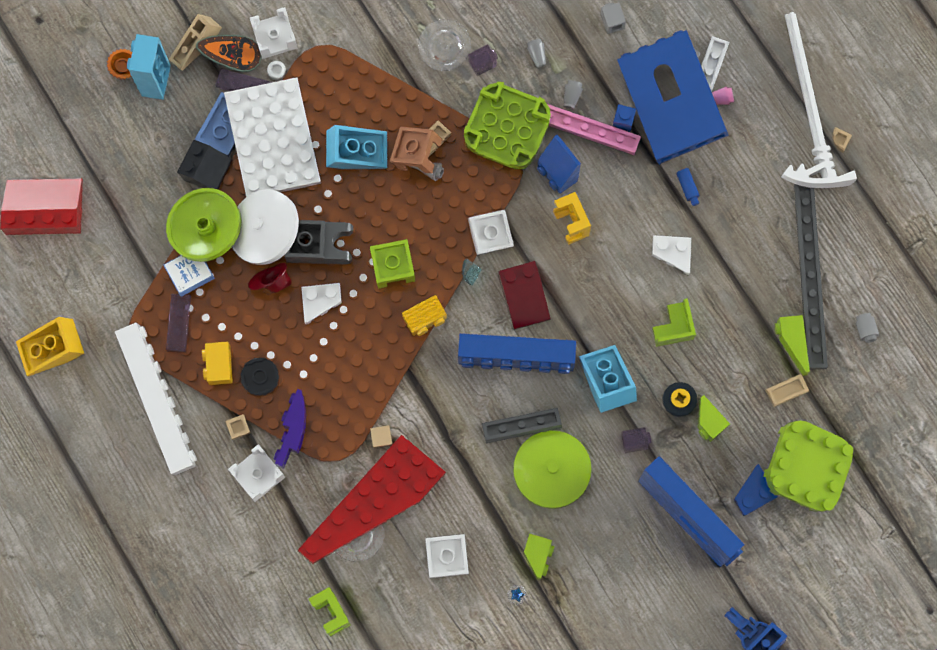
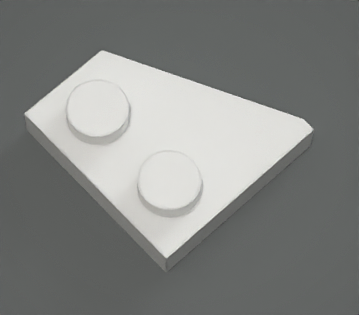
(319, 300)

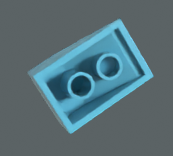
(356, 148)
(608, 378)

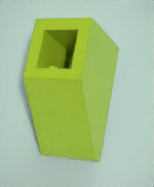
(536, 554)

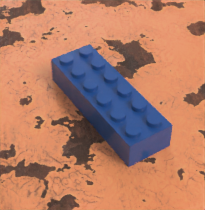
(516, 352)

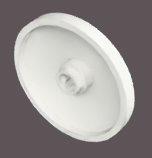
(267, 227)

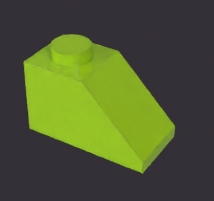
(710, 420)

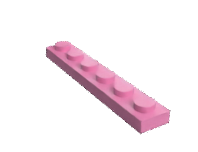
(593, 130)

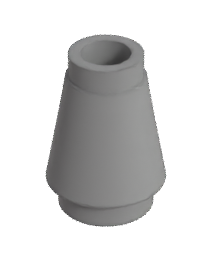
(537, 52)
(572, 93)

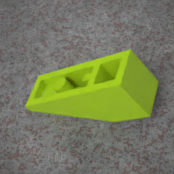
(793, 339)

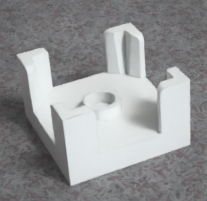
(274, 34)
(257, 473)

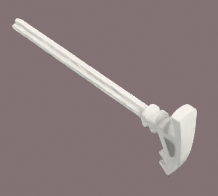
(821, 150)

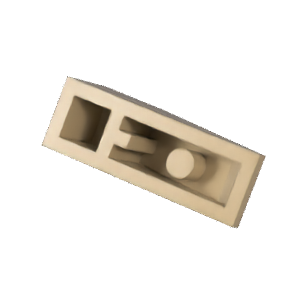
(186, 49)

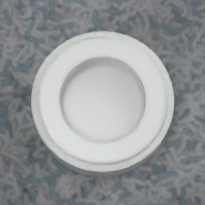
(276, 70)

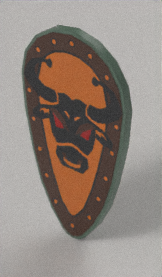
(231, 51)

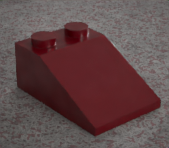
(524, 295)

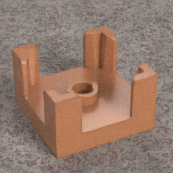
(413, 148)

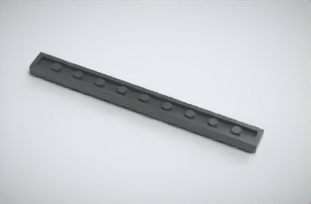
(810, 276)

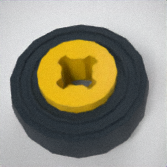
(677, 405)

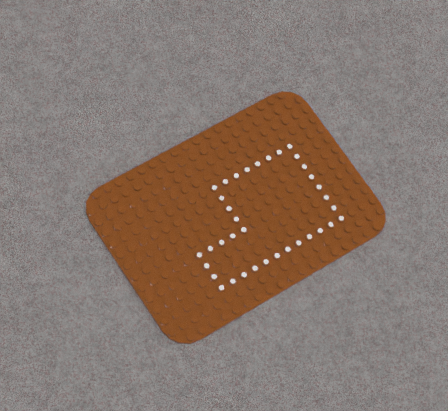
(362, 348)

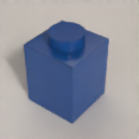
(624, 118)

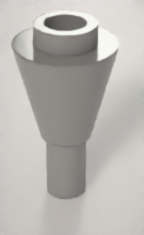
(437, 171)

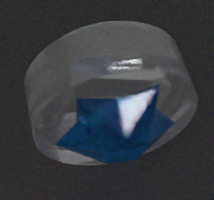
(517, 594)

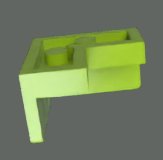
(680, 327)

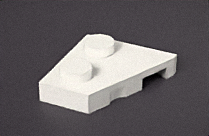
(673, 250)

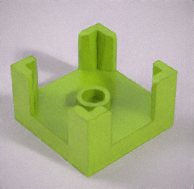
(392, 263)
(328, 597)

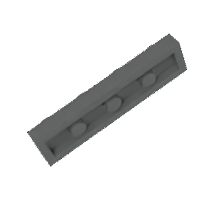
(521, 425)

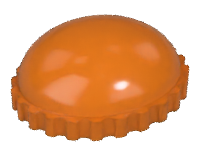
(118, 64)

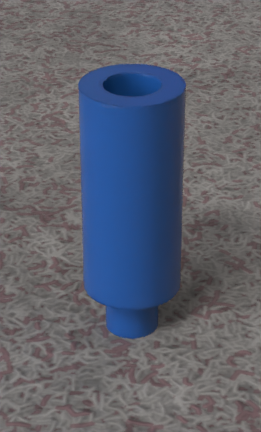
(688, 186)

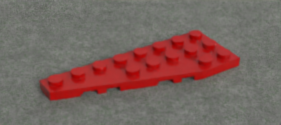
(388, 489)

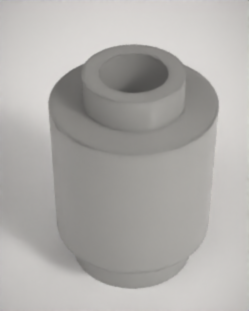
(867, 328)

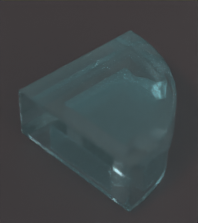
(470, 271)

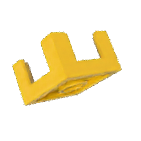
(571, 205)

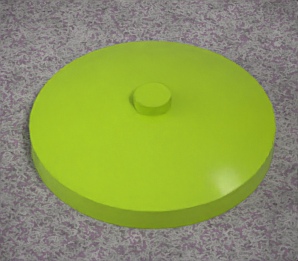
(203, 224)
(552, 469)

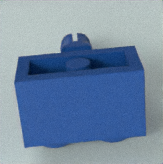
(756, 636)

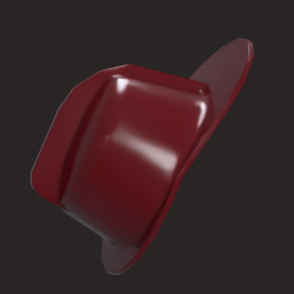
(272, 279)

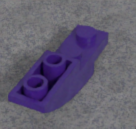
(295, 421)

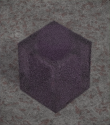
(483, 59)
(635, 440)

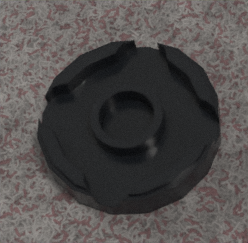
(259, 376)

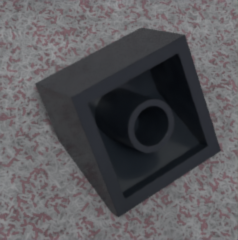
(204, 166)

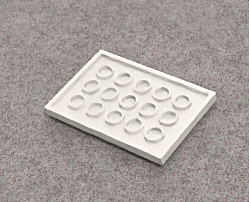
(272, 137)

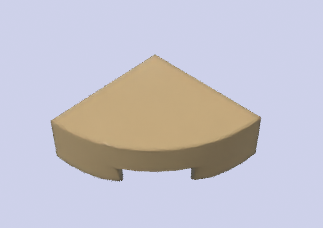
(840, 139)

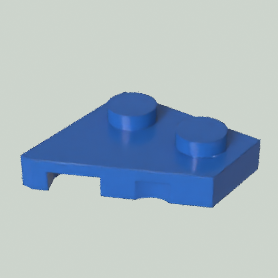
(754, 492)

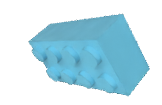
(149, 66)

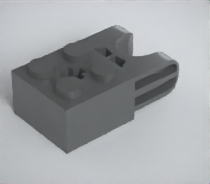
(321, 243)

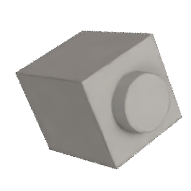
(612, 17)

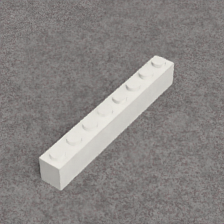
(155, 398)

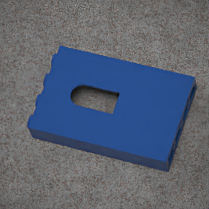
(683, 121)
(691, 512)

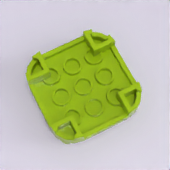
(507, 125)
(809, 466)

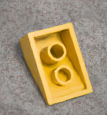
(50, 346)

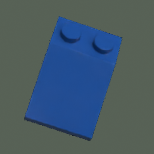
(559, 165)

